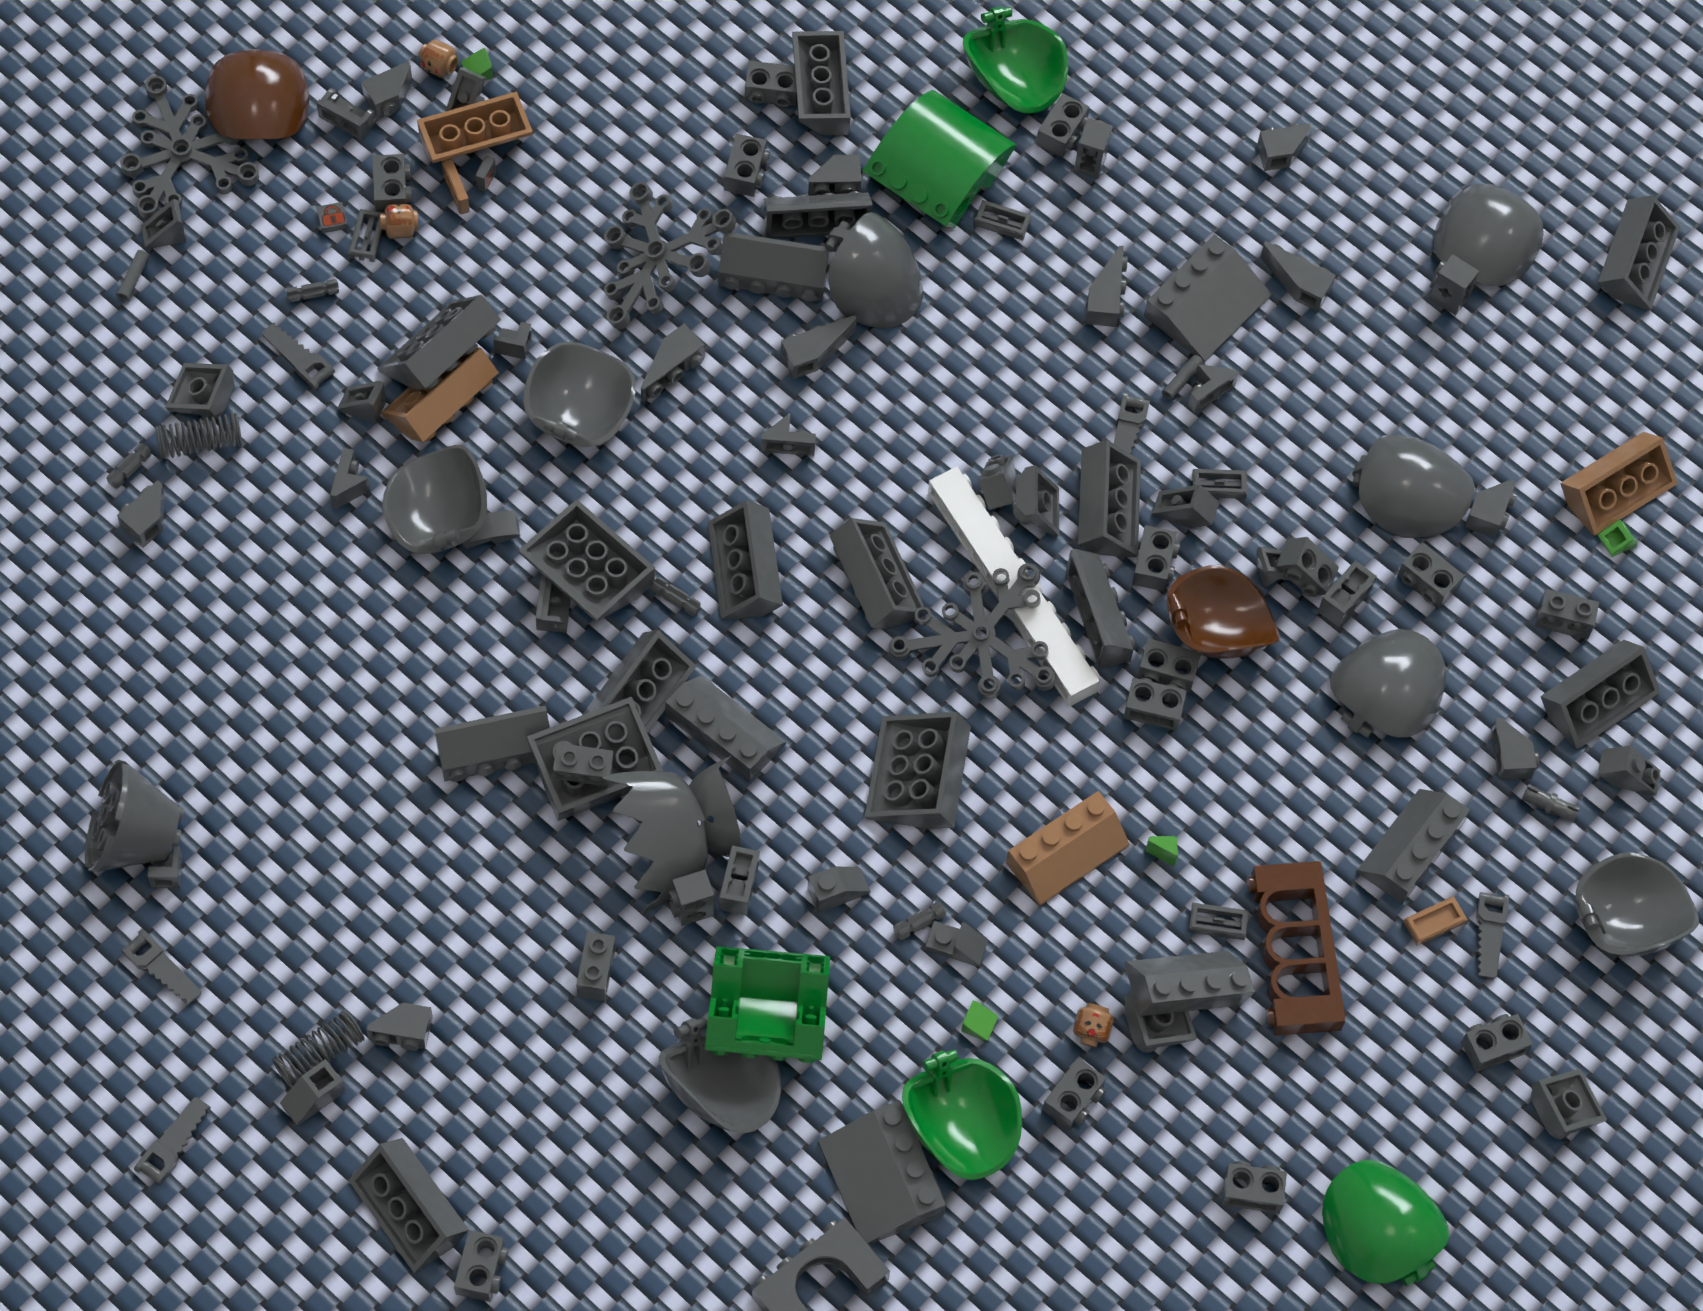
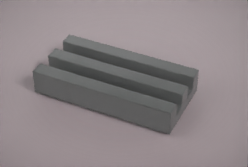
(1001, 223)
(363, 253)
(1222, 488)
(1218, 931)

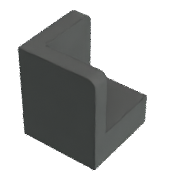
(513, 342)
(167, 873)

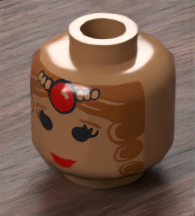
(438, 58)
(399, 221)
(1093, 1025)

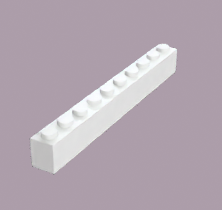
(990, 551)

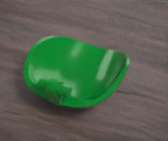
(1017, 60)
(964, 1114)
(1382, 1224)

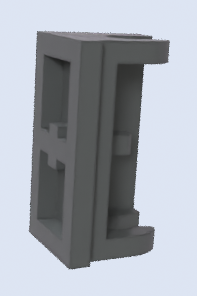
(345, 115)
(552, 608)

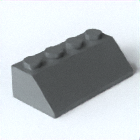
(822, 81)
(813, 214)
(1639, 252)
(773, 267)
(1109, 500)
(745, 562)
(876, 573)
(1099, 609)
(648, 675)
(1601, 693)
(723, 726)
(488, 743)
(1413, 843)
(1188, 982)
(407, 1204)

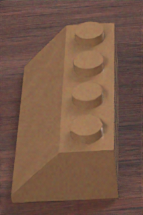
(473, 127)
(424, 411)
(1620, 482)
(1068, 848)

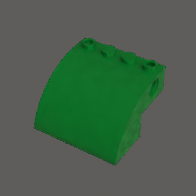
(939, 157)
(768, 1004)

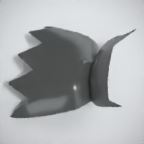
(671, 826)

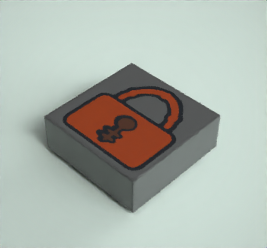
(485, 173)
(332, 217)

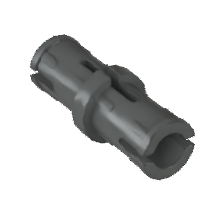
(1550, 803)

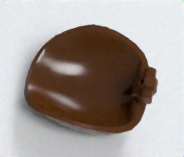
(257, 95)
(1220, 613)

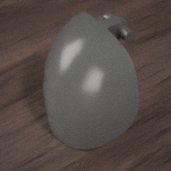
(1490, 232)
(873, 273)
(579, 394)
(1412, 487)
(436, 500)
(1391, 683)
(1634, 905)
(721, 1089)

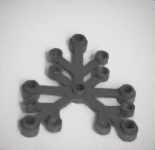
(172, 126)
(658, 252)
(949, 639)

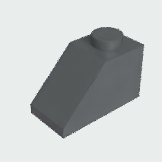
(388, 89)
(1186, 506)
(1513, 752)
(836, 887)

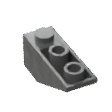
(1301, 279)
(1104, 294)
(812, 349)
(674, 357)

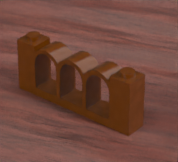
(1308, 1013)

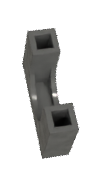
(837, 1247)

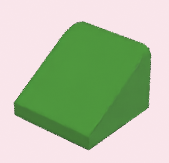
(479, 63)
(1617, 538)
(1163, 848)
(979, 1021)

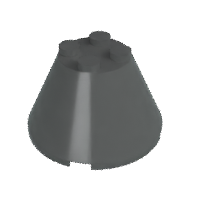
(132, 824)

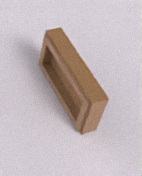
(455, 186)
(1435, 920)

